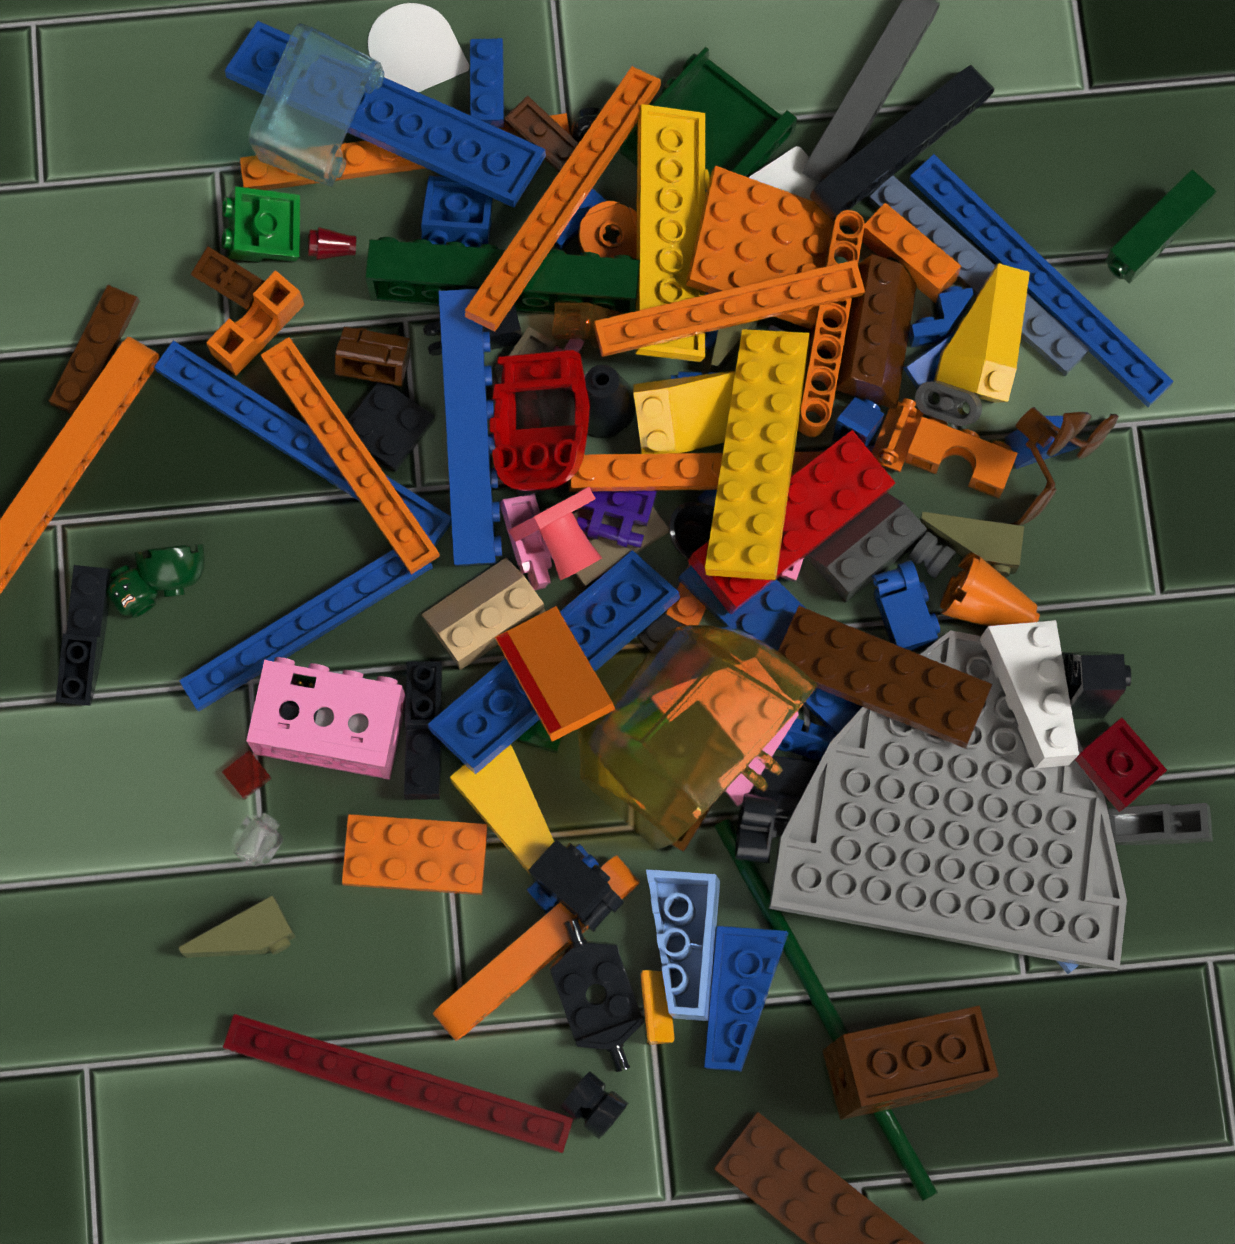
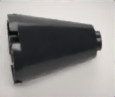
(610, 402)

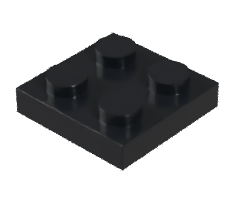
(390, 424)

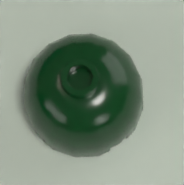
(171, 568)

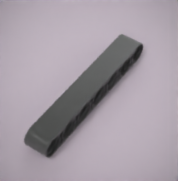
(871, 87)

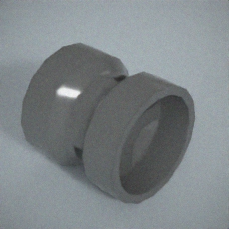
(934, 556)

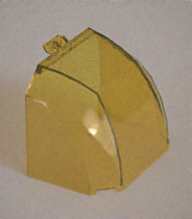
(689, 727)

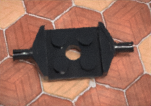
(603, 1023)

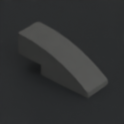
(1161, 824)

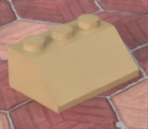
(481, 611)

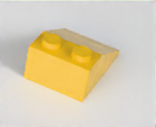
(683, 412)

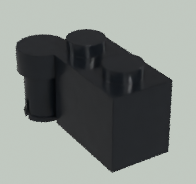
(575, 884)

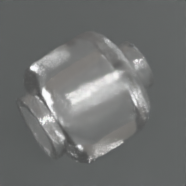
(257, 839)

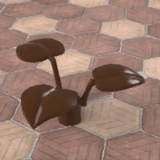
(1042, 431)

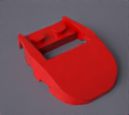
(544, 455)

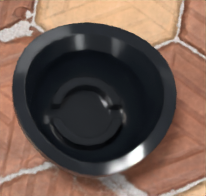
(690, 527)

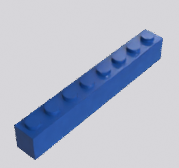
(468, 432)

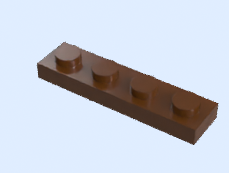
(94, 348)

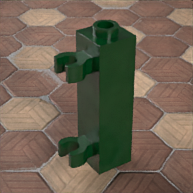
(1160, 226)

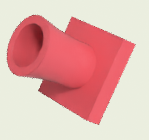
(562, 534)

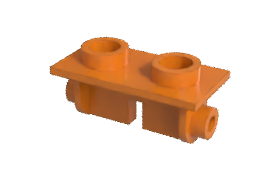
(897, 434)

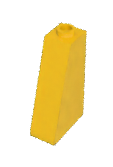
(507, 806)

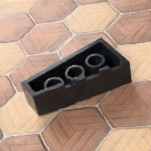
(1095, 682)

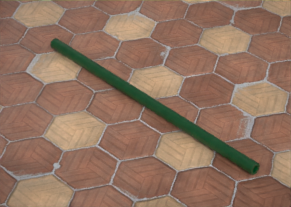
(823, 1004)

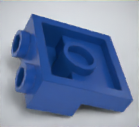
(455, 213)

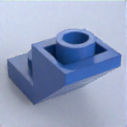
(950, 308)

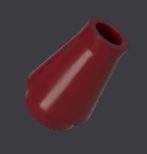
(330, 244)

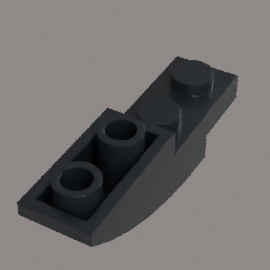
(84, 636)
(422, 747)

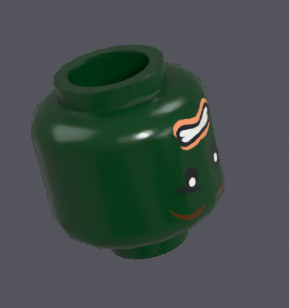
(130, 592)

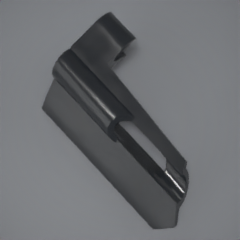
(768, 812)

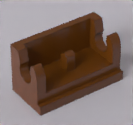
(227, 277)

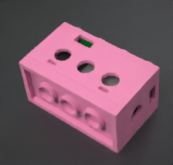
(327, 718)

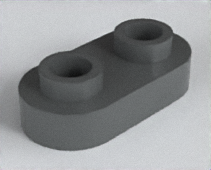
(950, 403)

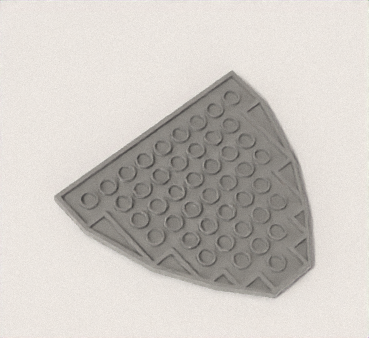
(956, 837)

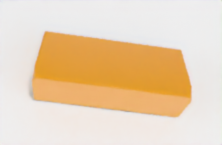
(657, 1018)

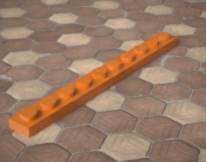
(361, 158)
(562, 200)

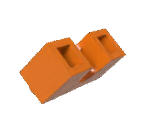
(895, 237)
(271, 310)
(989, 461)

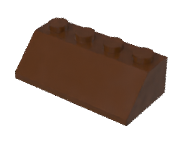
(877, 333)

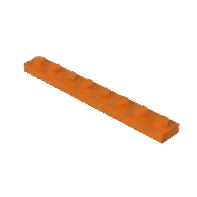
(728, 308)
(350, 455)
(658, 471)

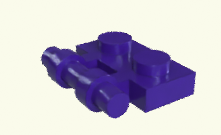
(624, 505)

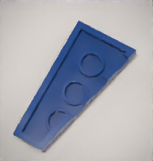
(740, 984)

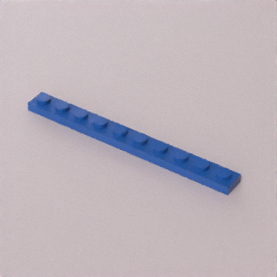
(1045, 282)
(277, 427)

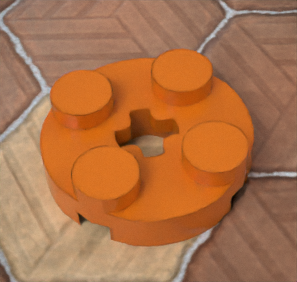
(618, 218)

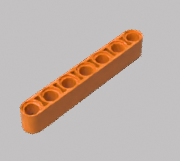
(829, 338)
(520, 961)

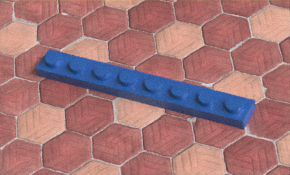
(298, 629)

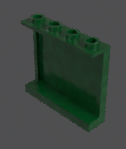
(739, 126)

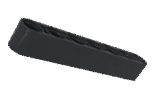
(902, 142)

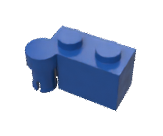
(904, 609)

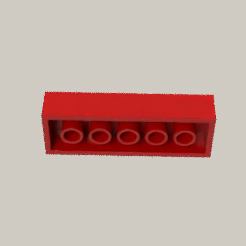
(819, 504)

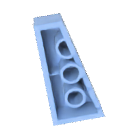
(686, 934)

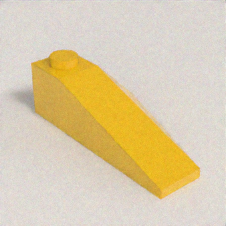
(988, 339)

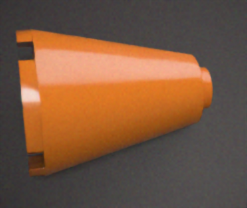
(985, 596)

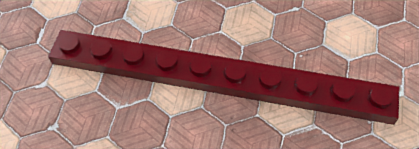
(398, 1083)

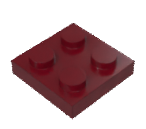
(1120, 764)

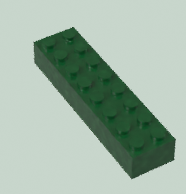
(420, 269)

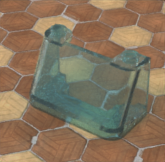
(312, 105)

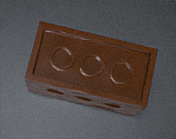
(910, 1062)

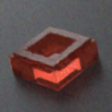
(246, 775)

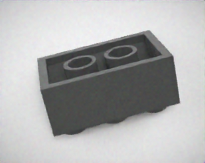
(867, 545)

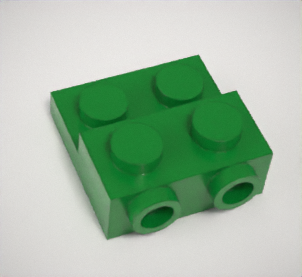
(261, 225)

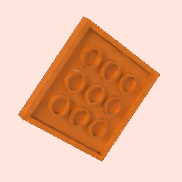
(755, 236)

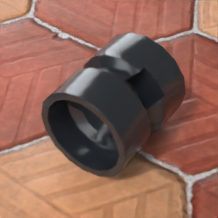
(594, 1105)

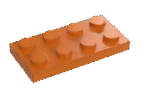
(415, 854)

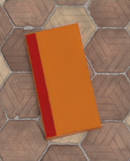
(554, 673)

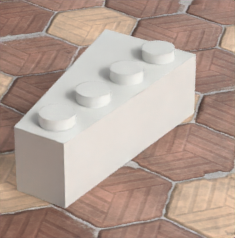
(1035, 685)

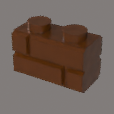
(372, 356)

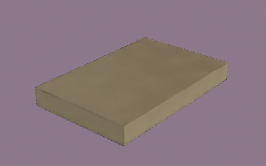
(613, 553)

